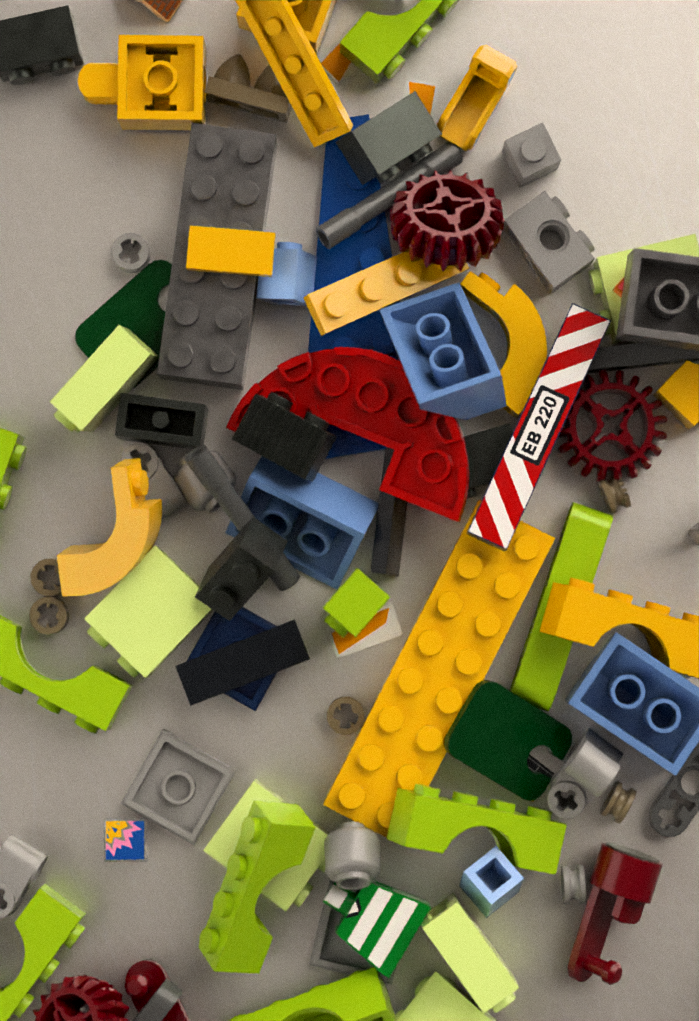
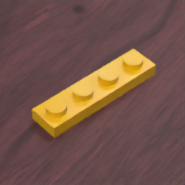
(297, 68)
(373, 290)

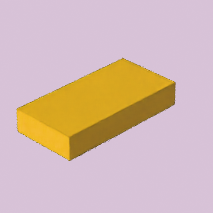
(230, 251)

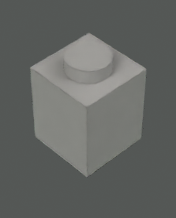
(531, 154)

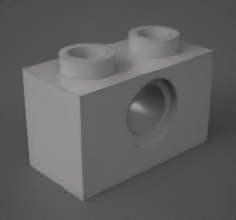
(551, 266)

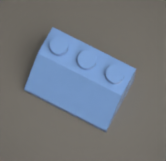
(445, 354)
(316, 518)
(640, 702)

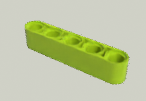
(574, 557)

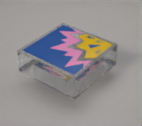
(125, 839)

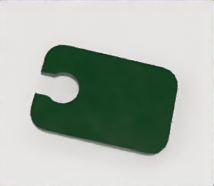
(132, 307)
(499, 732)

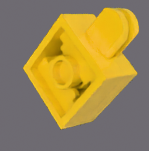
(154, 82)

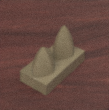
(232, 89)

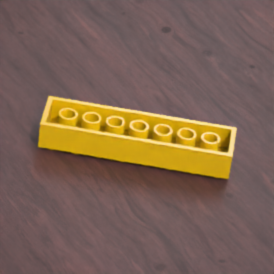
(436, 672)

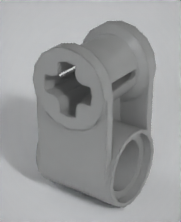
(160, 480)
(18, 871)

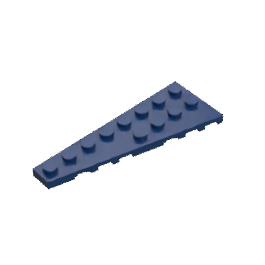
(359, 251)

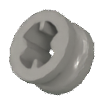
(118, 252)
(573, 884)

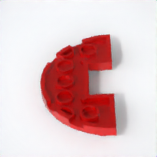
(374, 400)

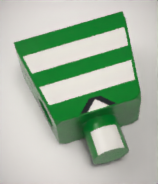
(377, 921)

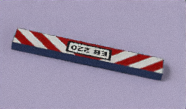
(538, 427)

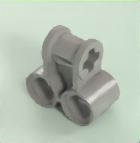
(587, 772)

